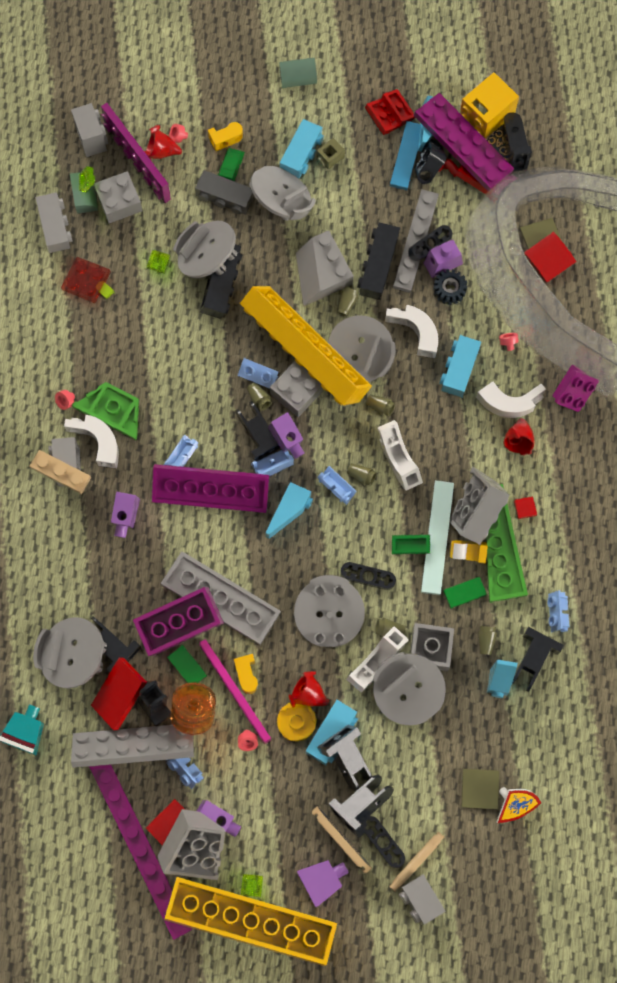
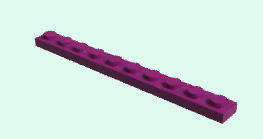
(137, 842)

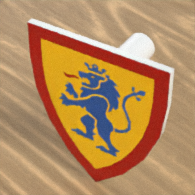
(517, 804)

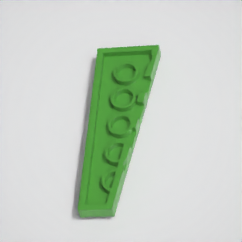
(503, 561)

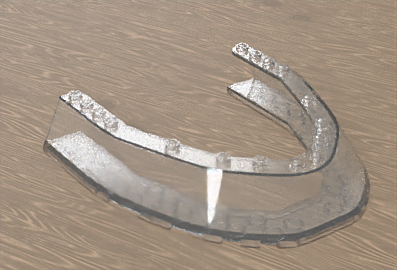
(515, 286)

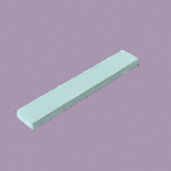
(438, 537)

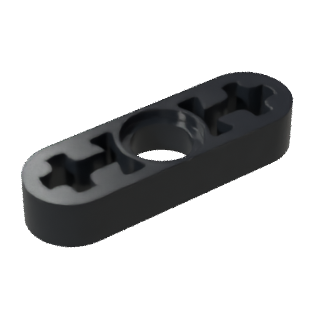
(423, 242)
(383, 574)
(378, 825)

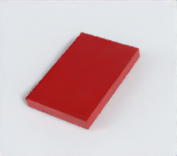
(118, 693)

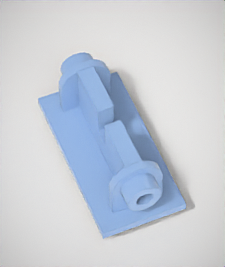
(257, 373)
(182, 452)
(337, 485)
(557, 603)
(188, 775)

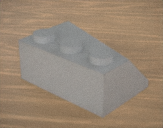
(321, 268)
(479, 506)
(193, 847)

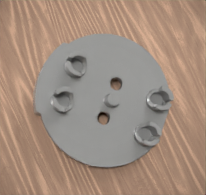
(288, 203)
(197, 242)
(374, 354)
(329, 596)
(55, 650)
(398, 677)

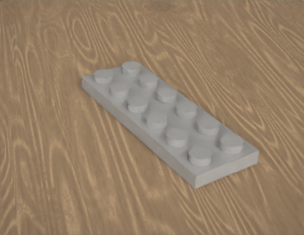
(235, 604)
(130, 746)

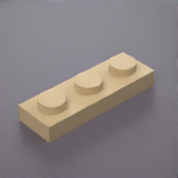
(60, 472)

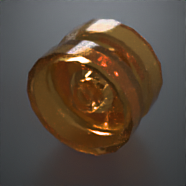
(193, 708)

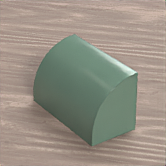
(298, 72)
(83, 201)

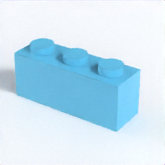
(302, 148)
(460, 365)
(337, 719)

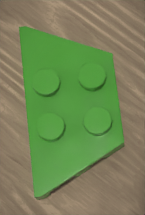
(112, 407)

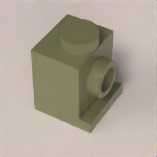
(333, 149)

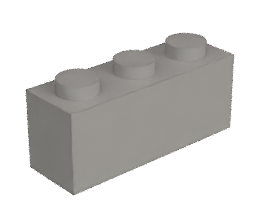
(54, 222)

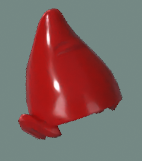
(161, 145)
(520, 438)
(308, 692)

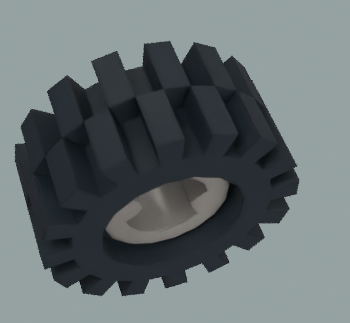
(450, 295)

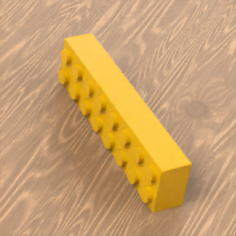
(305, 345)
(251, 921)

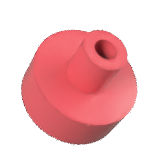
(178, 133)
(509, 340)
(64, 399)
(247, 741)

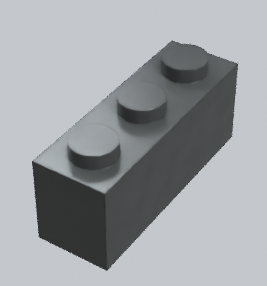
(224, 192)

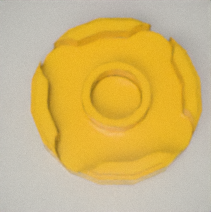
(293, 727)

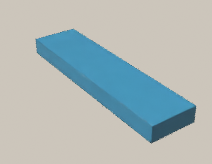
(406, 156)

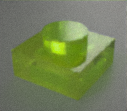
(86, 179)
(158, 261)
(251, 885)

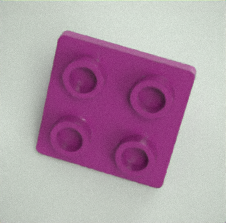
(575, 389)

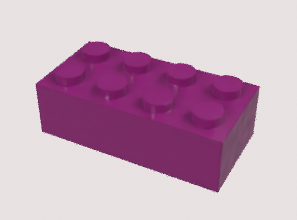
(178, 621)

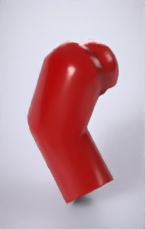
(451, 166)

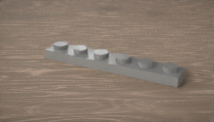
(418, 230)

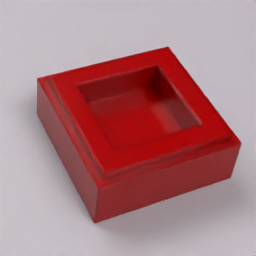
(525, 507)

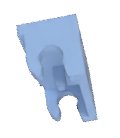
(273, 463)

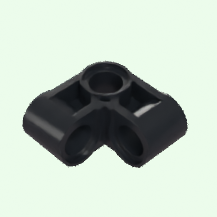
(431, 161)

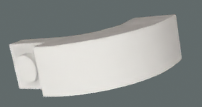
(421, 324)
(508, 406)
(107, 446)
(398, 457)
(388, 646)

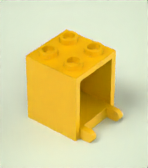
(495, 98)

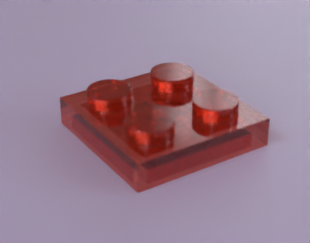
(85, 279)

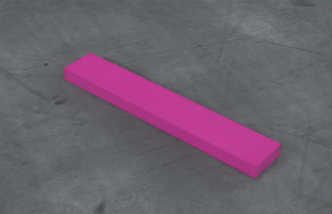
(235, 692)

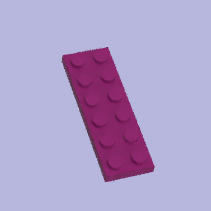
(463, 142)
(135, 152)
(210, 488)

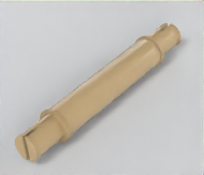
(414, 864)

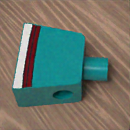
(24, 731)

